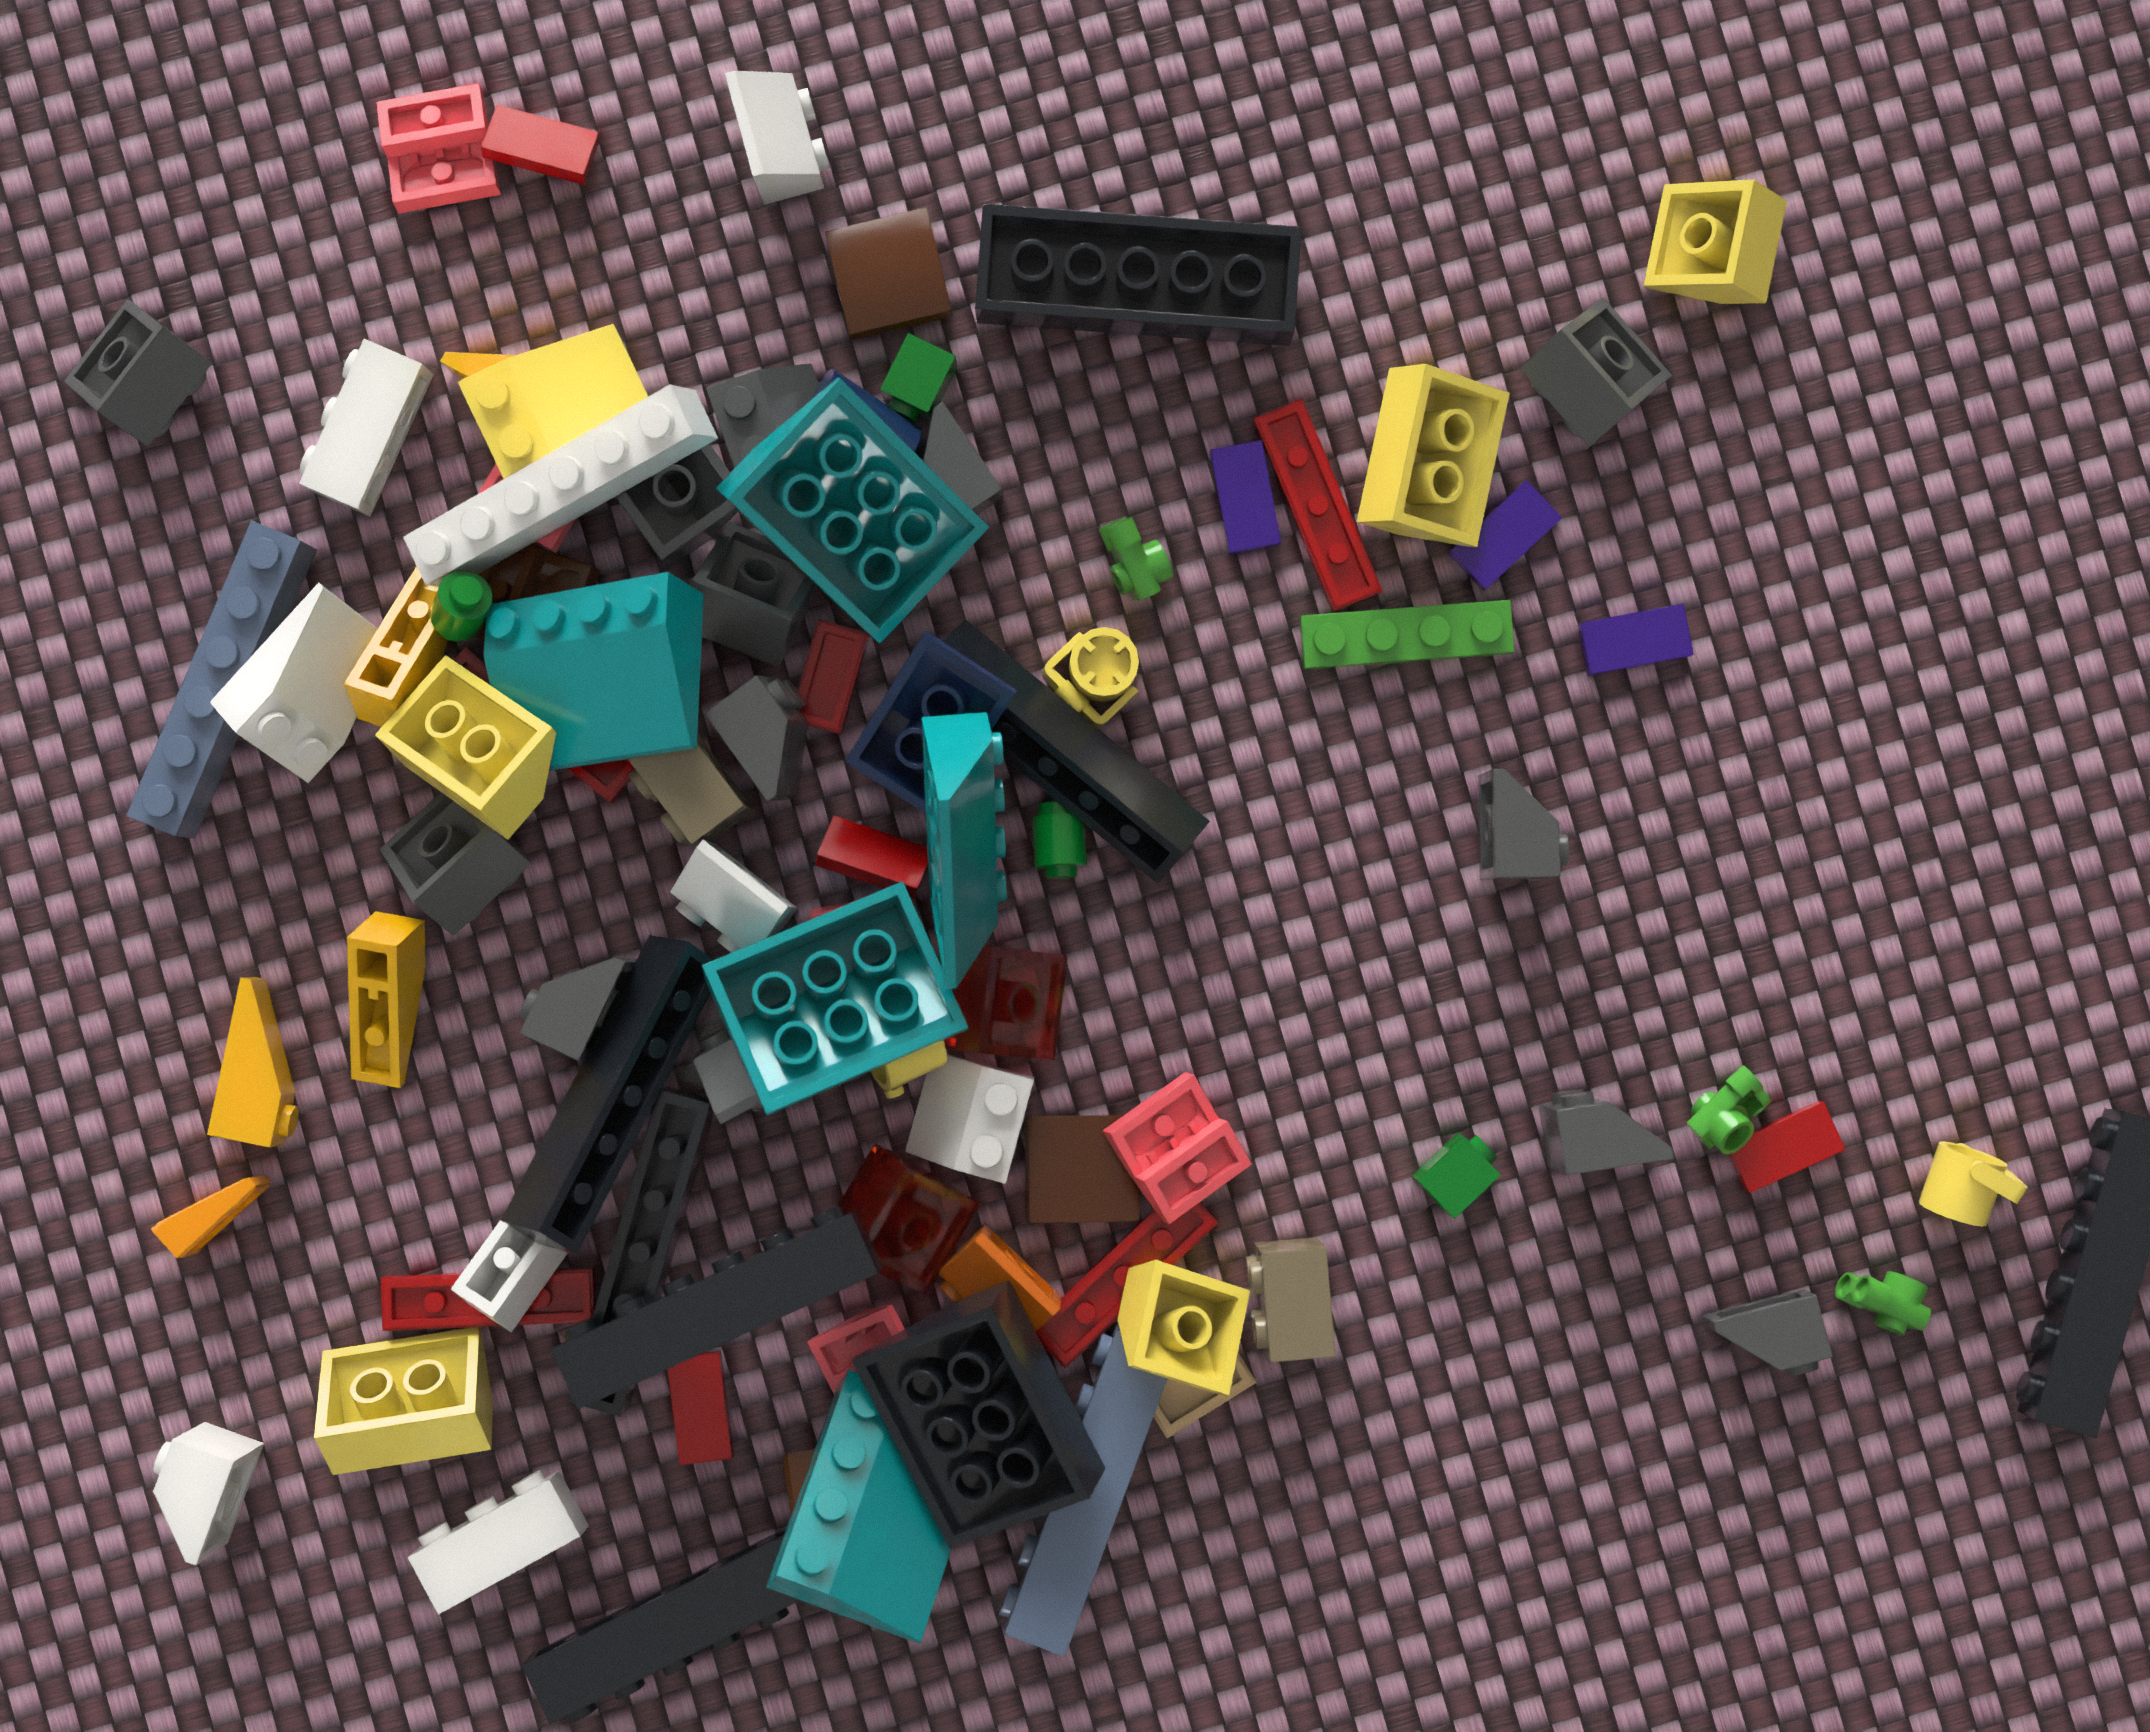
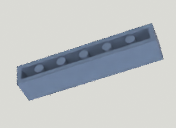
(195, 736)
(1073, 1539)

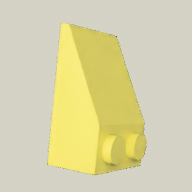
(551, 395)

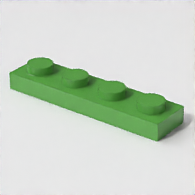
(1406, 634)

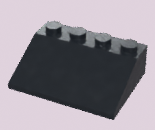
(981, 1416)

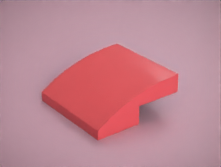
(436, 148)
(1177, 1147)

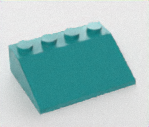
(853, 508)
(603, 666)
(963, 836)
(833, 998)
(861, 1527)

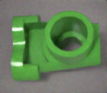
(1137, 566)
(1723, 1116)
(1894, 1301)

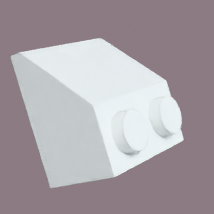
(776, 133)
(729, 898)
(970, 1117)
(204, 1486)

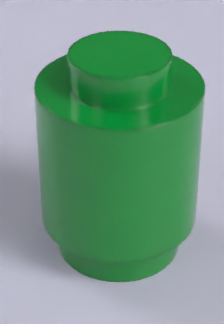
(461, 605)
(1058, 841)

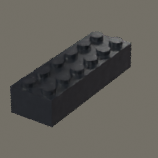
(1138, 274)

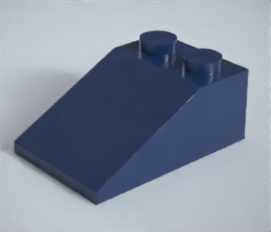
(931, 683)

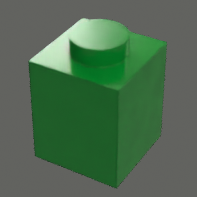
(918, 378)
(1458, 1173)

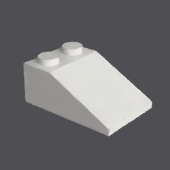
(293, 687)

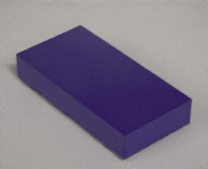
(1245, 497)
(1506, 535)
(1635, 639)

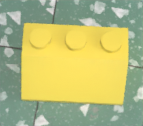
(1433, 455)
(473, 746)
(404, 1401)

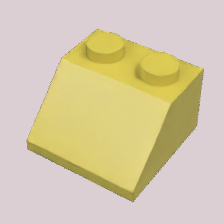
(1716, 241)
(1182, 1325)

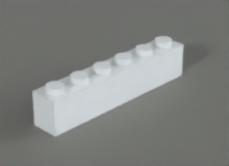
(563, 485)

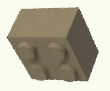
(693, 790)
(1293, 1299)

